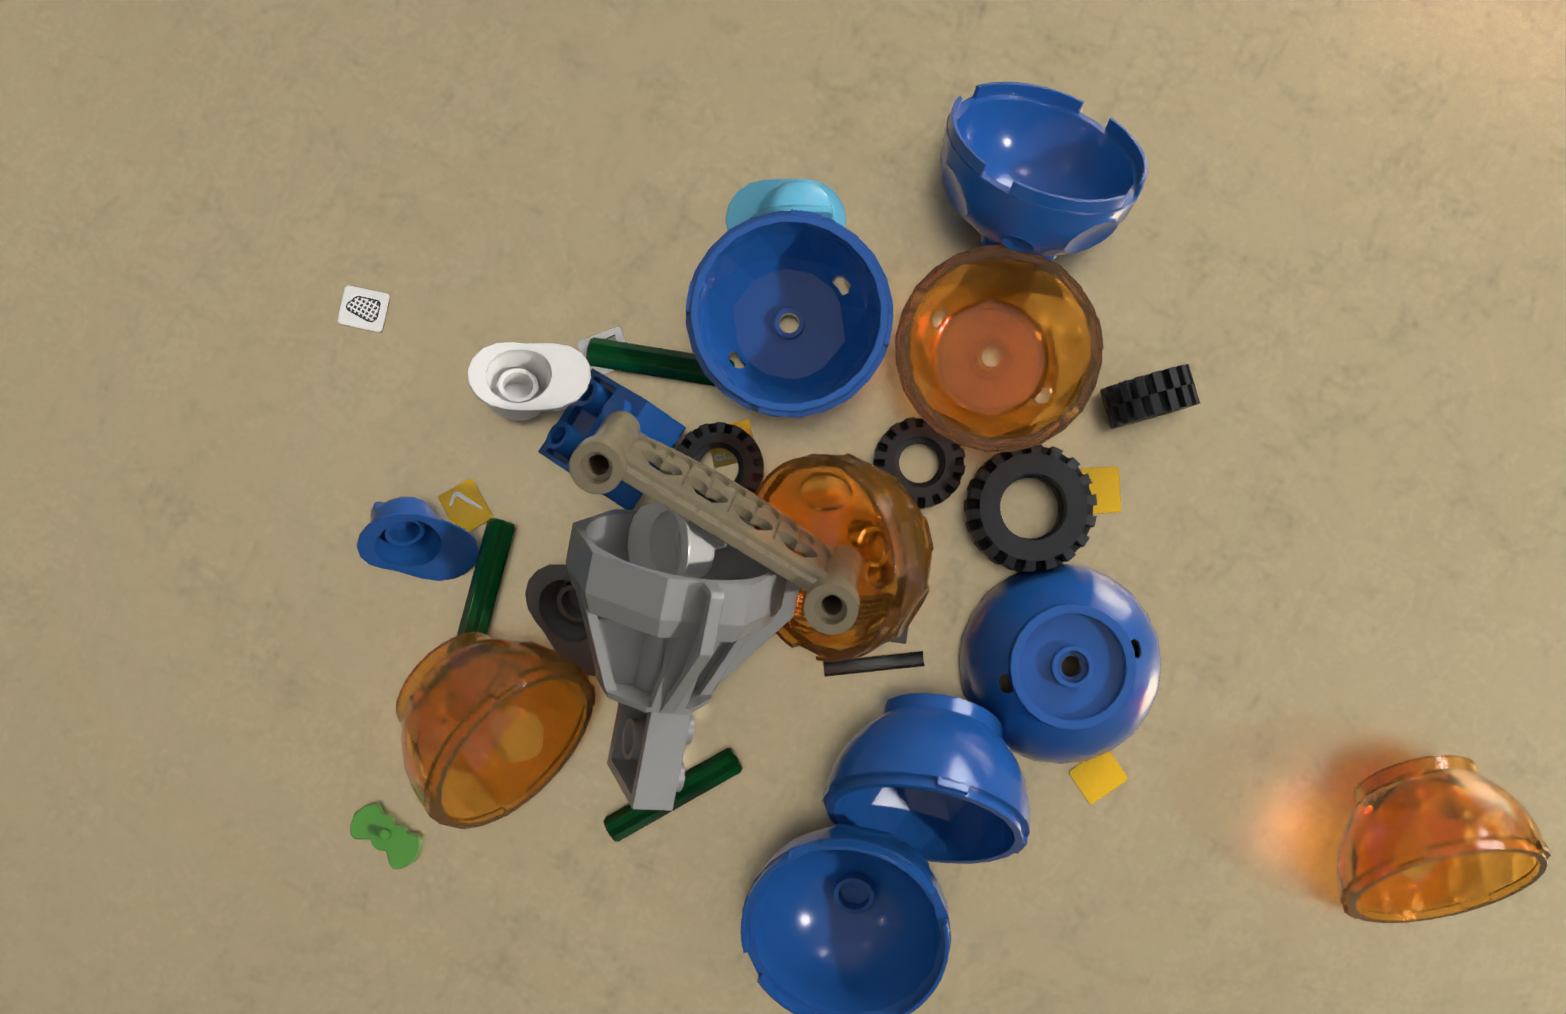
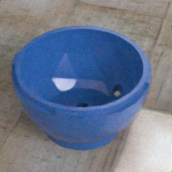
(779, 269)
(1028, 631)
(933, 779)

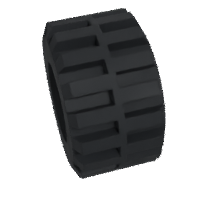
(1073, 502)

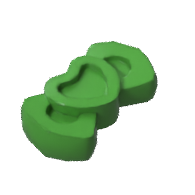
(386, 835)

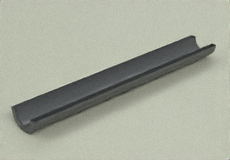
(874, 663)

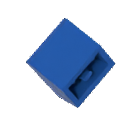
(587, 414)

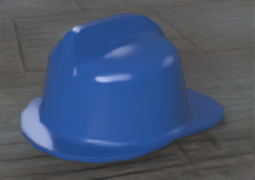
(413, 541)

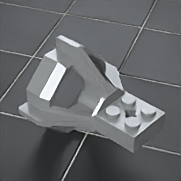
(665, 644)

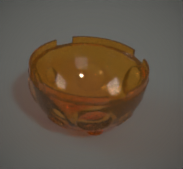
(871, 511)

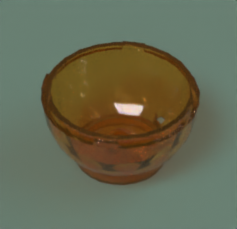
(1024, 312)
(489, 725)
(1434, 843)

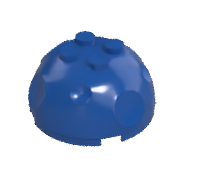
(1038, 169)
(847, 924)

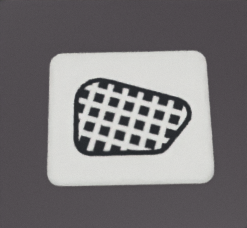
(363, 308)

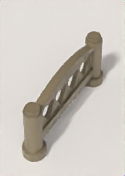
(624, 453)

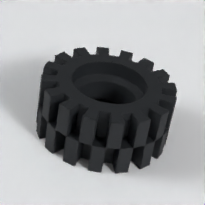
(1149, 396)
(732, 439)
(949, 456)

